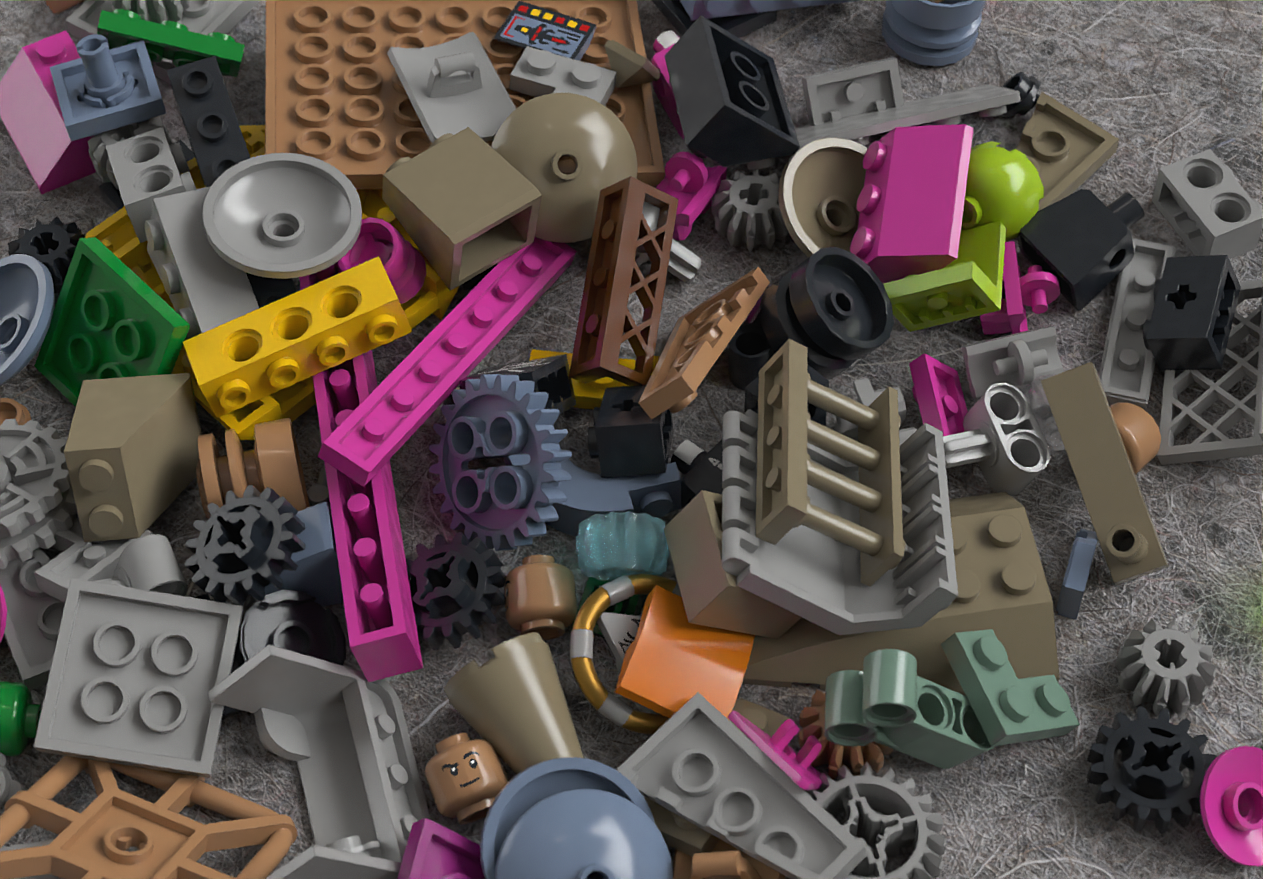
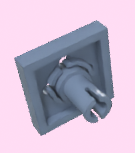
(106, 87)

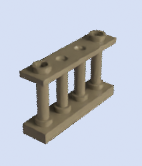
(786, 466)

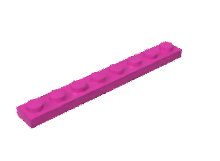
(442, 359)

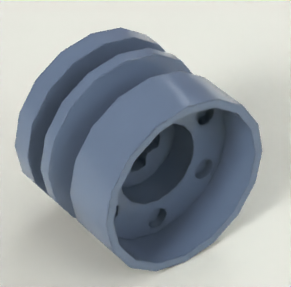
(932, 31)

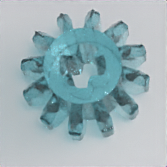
(621, 545)

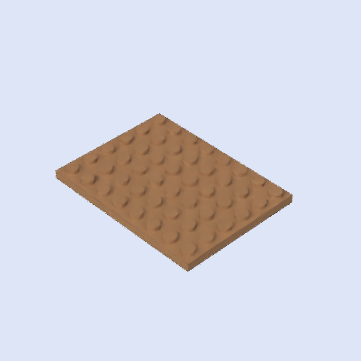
(344, 104)

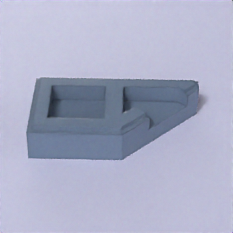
(1077, 573)

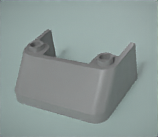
(348, 752)

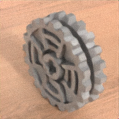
(33, 489)

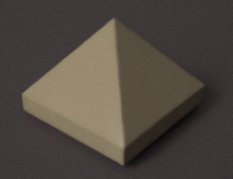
(630, 66)

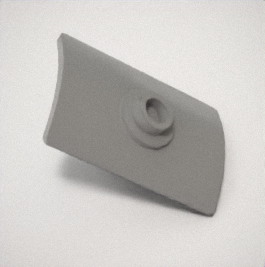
(453, 87)

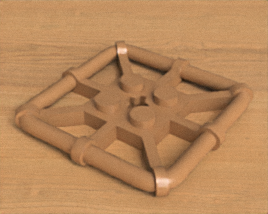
(168, 844)

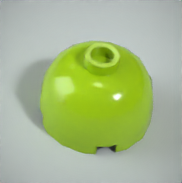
(1001, 189)

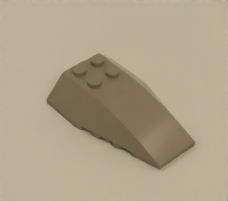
(997, 590)

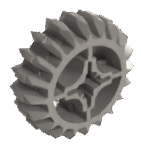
(905, 822)

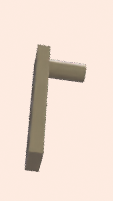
(1104, 474)

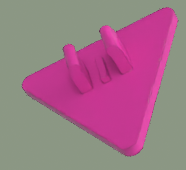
(794, 765)

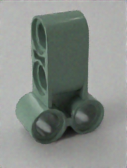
(901, 712)

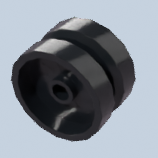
(830, 307)

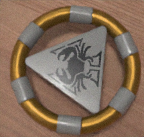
(619, 633)

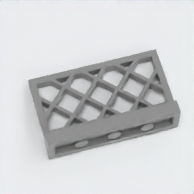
(1213, 442)

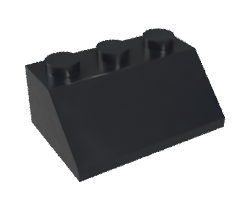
(728, 97)

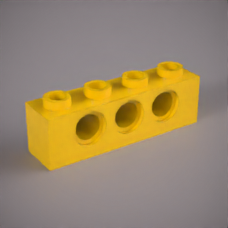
(296, 337)

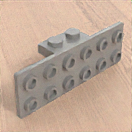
(870, 101)

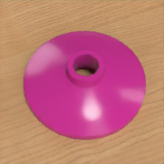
(1234, 804)

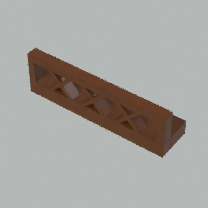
(608, 283)

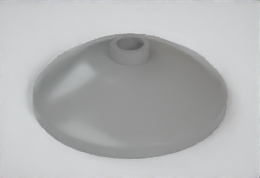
(282, 215)

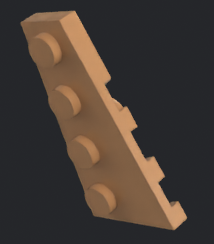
(698, 343)

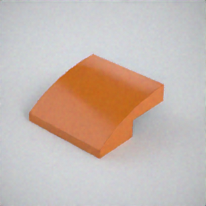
(679, 658)

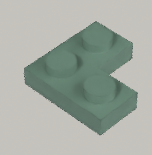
(1004, 705)

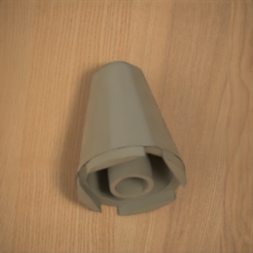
(517, 703)

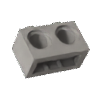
(147, 170)
(1208, 206)

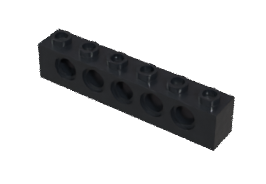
(217, 142)

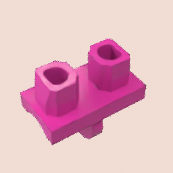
(693, 186)
(1031, 290)

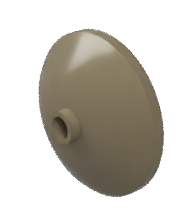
(571, 127)
(822, 186)

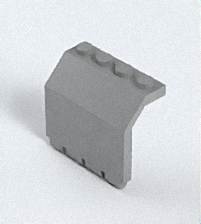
(823, 576)

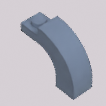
(592, 495)

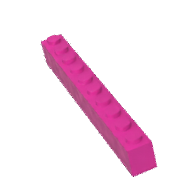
(366, 531)

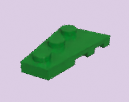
(170, 41)

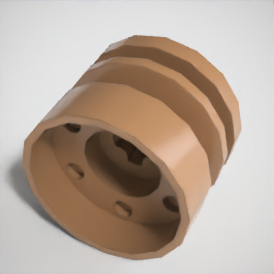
(270, 464)

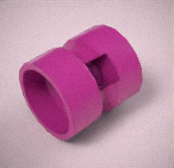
(399, 257)

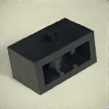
(1192, 313)
(627, 437)

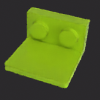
(960, 289)

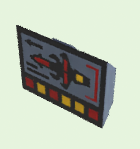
(546, 31)

